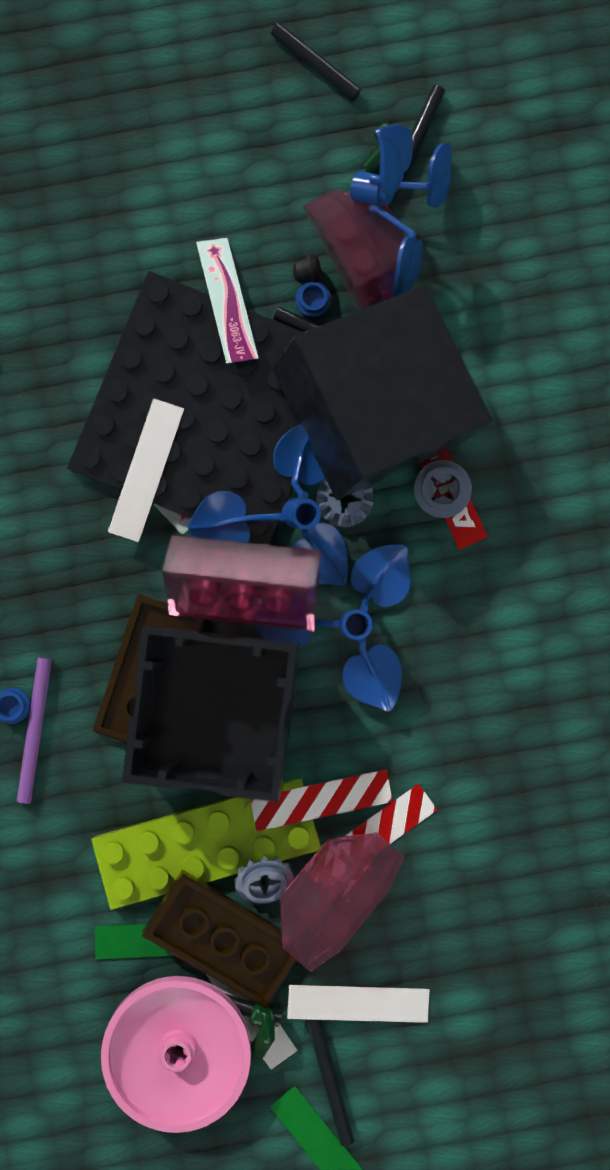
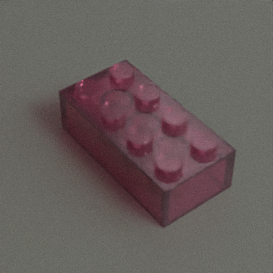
(242, 582)

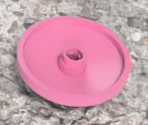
(172, 1086)

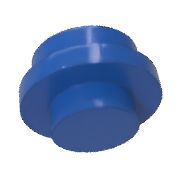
(313, 299)
(13, 705)

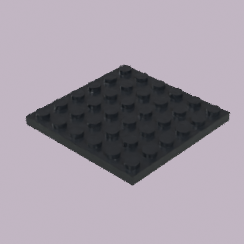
(229, 412)

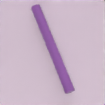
(34, 730)

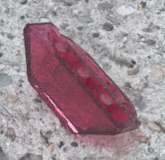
(359, 245)
(336, 895)

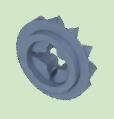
(441, 472)
(353, 514)
(249, 885)

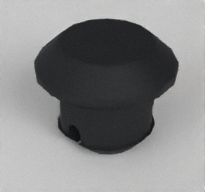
(308, 269)

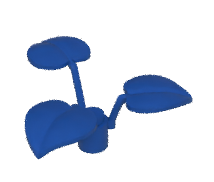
(377, 190)
(223, 512)
(376, 673)

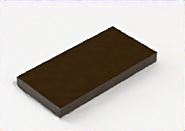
(120, 695)
(220, 938)

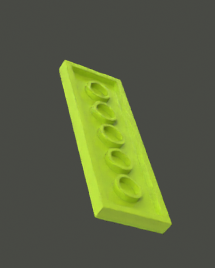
(203, 841)

